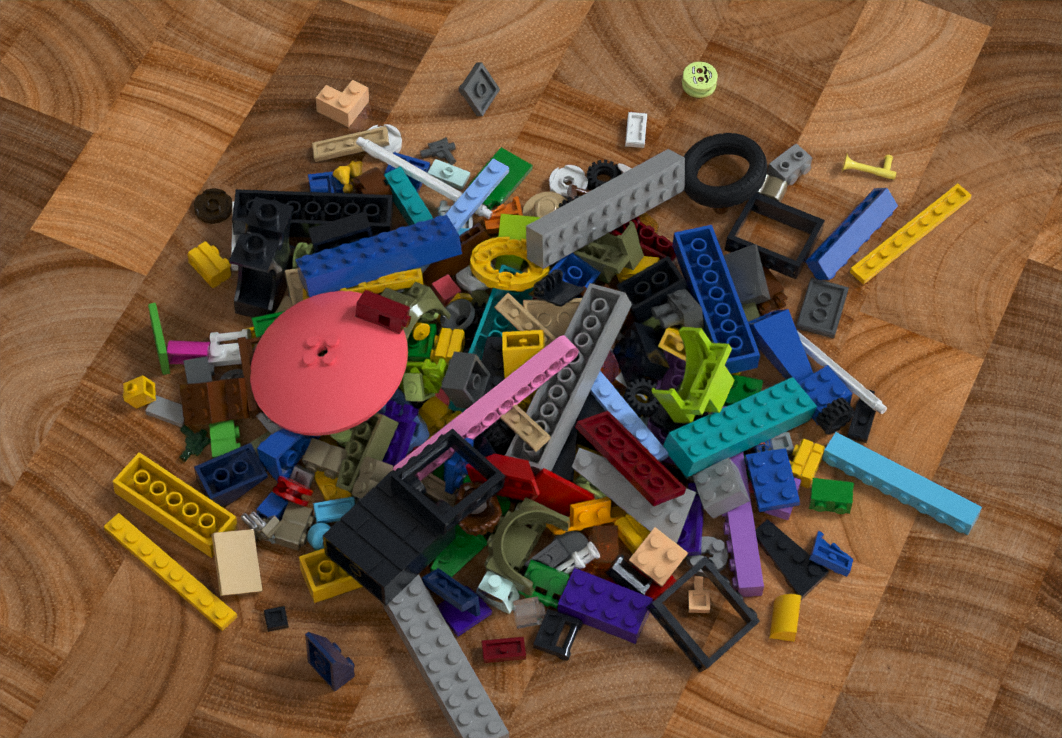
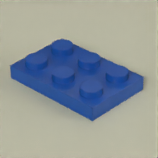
(772, 480)

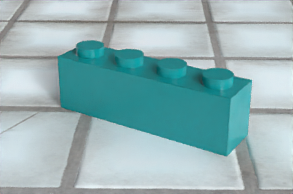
(406, 197)

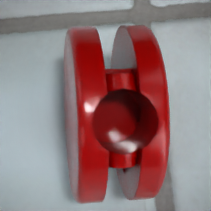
(292, 490)

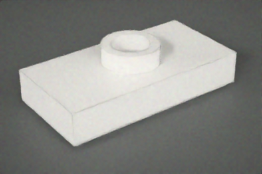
(636, 130)

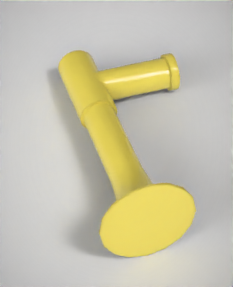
(882, 172)

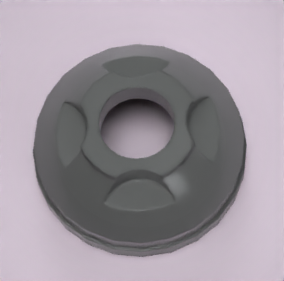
(458, 309)

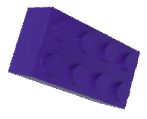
(605, 605)

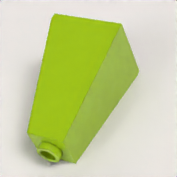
(515, 228)

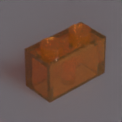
(606, 541)

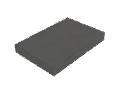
(822, 308)

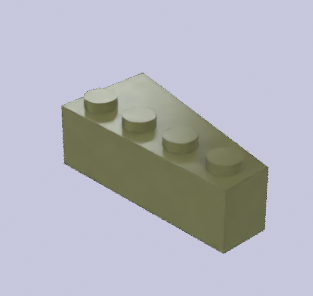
(369, 440)

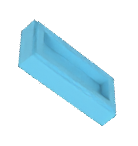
(332, 510)

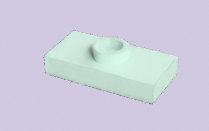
(449, 174)

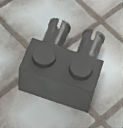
(679, 310)

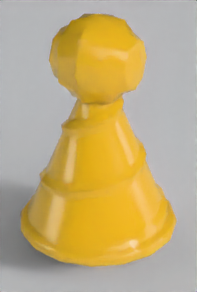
(356, 168)
(342, 174)
(420, 331)
(440, 423)

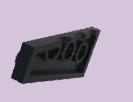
(493, 361)
(790, 559)

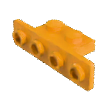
(590, 514)

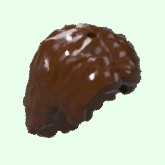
(484, 517)

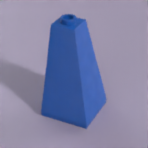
(781, 344)

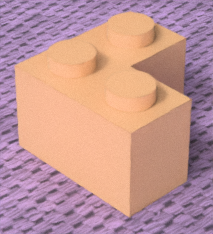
(343, 105)

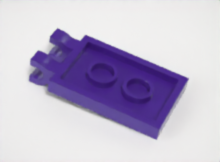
(403, 434)
(691, 533)

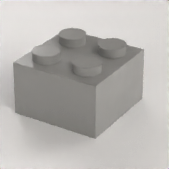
(721, 488)

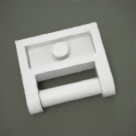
(226, 353)

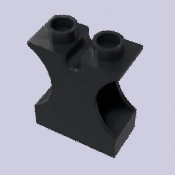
(263, 258)

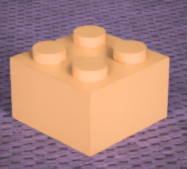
(658, 557)

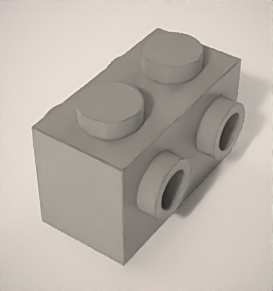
(790, 165)

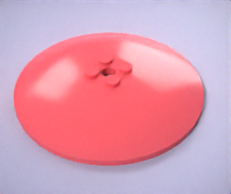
(330, 391)

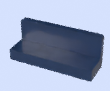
(452, 591)

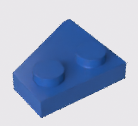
(830, 556)

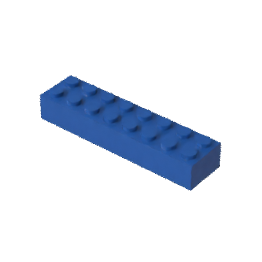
(379, 256)
(715, 292)

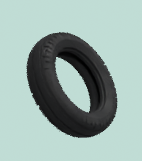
(730, 194)

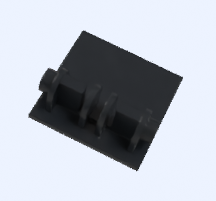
(554, 289)

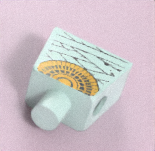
(496, 590)

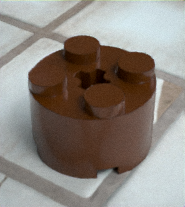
(371, 183)

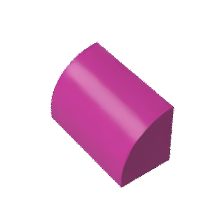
(184, 350)

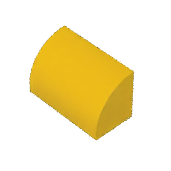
(785, 617)

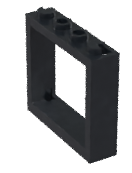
(786, 215)
(415, 464)
(680, 635)

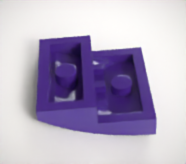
(462, 621)

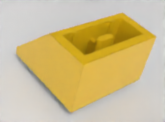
(520, 347)

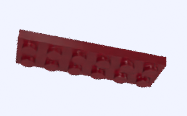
(630, 458)

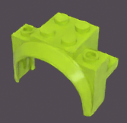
(704, 381)

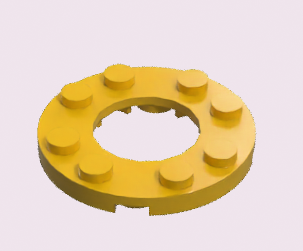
(489, 249)

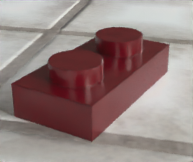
(503, 649)

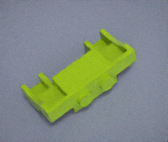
(431, 374)

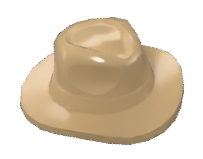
(542, 204)

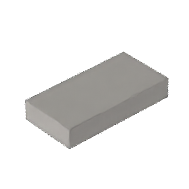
(166, 411)

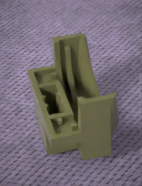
(613, 253)
(420, 300)
(515, 542)

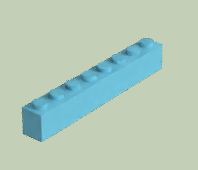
(901, 483)

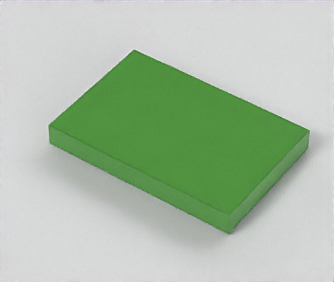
(159, 339)

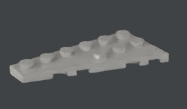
(666, 517)

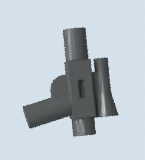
(441, 150)

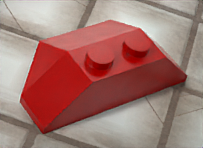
(518, 477)

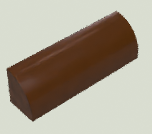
(455, 264)

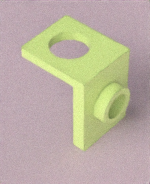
(414, 387)

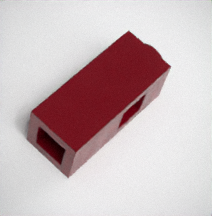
(383, 311)

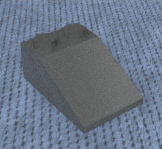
(748, 275)

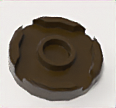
(213, 206)

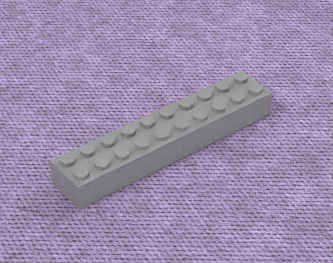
(605, 208)
(564, 394)
(443, 664)

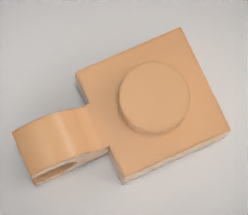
(698, 598)

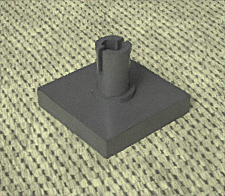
(479, 89)

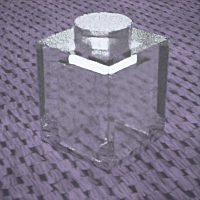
(528, 612)

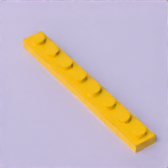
(910, 234)
(170, 572)

